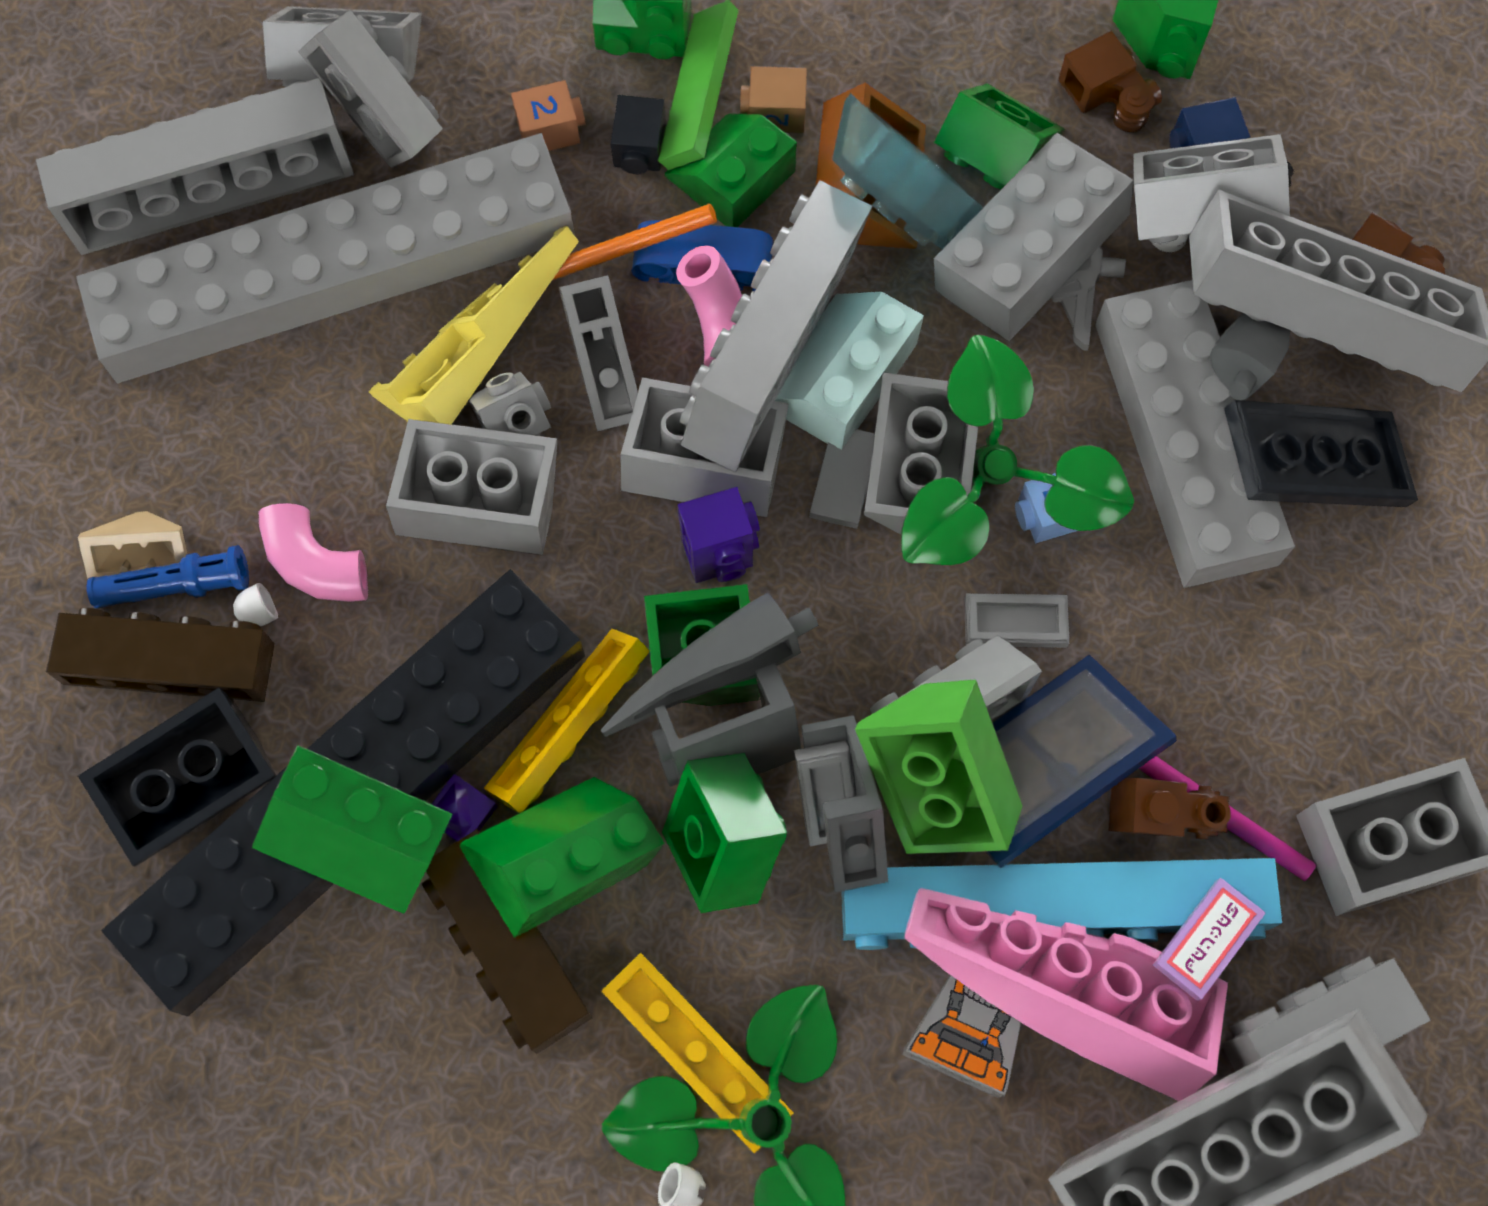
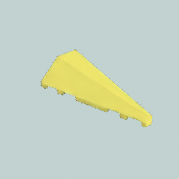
(456, 361)

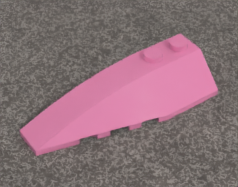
(1077, 989)

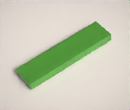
(698, 85)

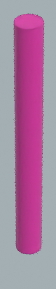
(1241, 825)

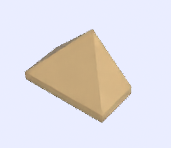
(131, 544)

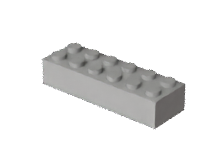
(195, 166)
(1339, 292)
(772, 325)
(1175, 410)
(1258, 1130)

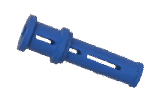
(191, 576)

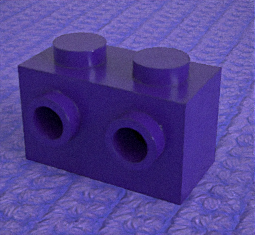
(719, 535)

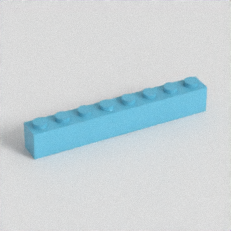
(1102, 896)

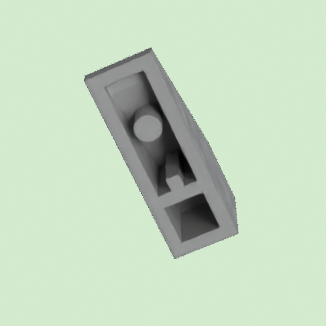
(600, 350)

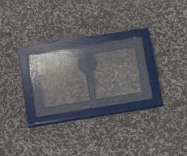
(1073, 747)

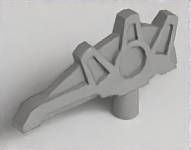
(1079, 290)

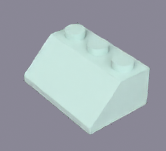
(845, 361)

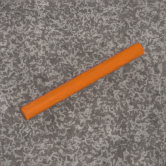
(638, 239)

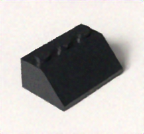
(178, 776)

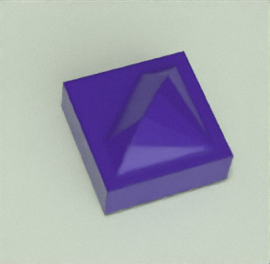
(468, 807)

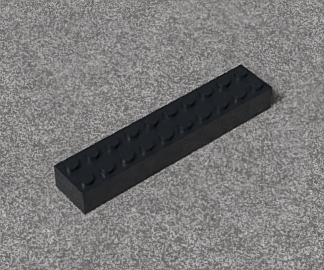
(407, 733)

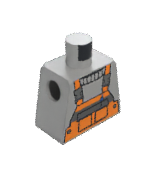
(966, 1039)

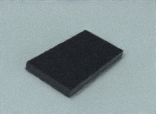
(1319, 454)

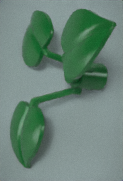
(988, 387)
(795, 1038)

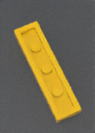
(567, 720)
(686, 1041)

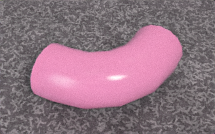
(712, 291)
(305, 562)

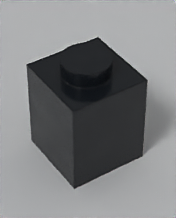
(638, 133)

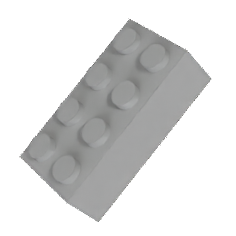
(1033, 236)

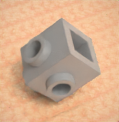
(512, 405)

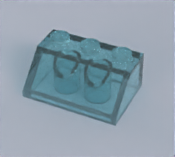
(900, 177)

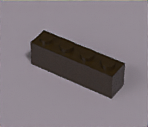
(160, 655)
(515, 969)

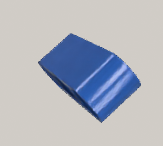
(739, 247)

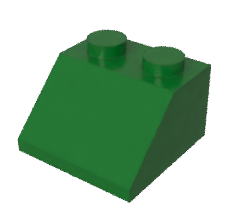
(1166, 32)
(993, 133)
(741, 167)

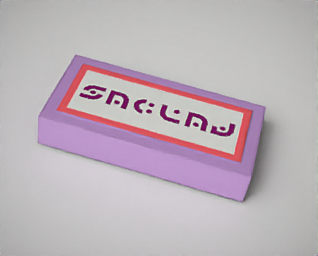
(1209, 939)

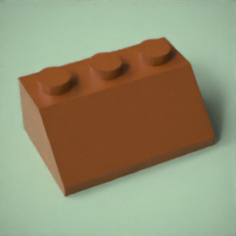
(877, 229)

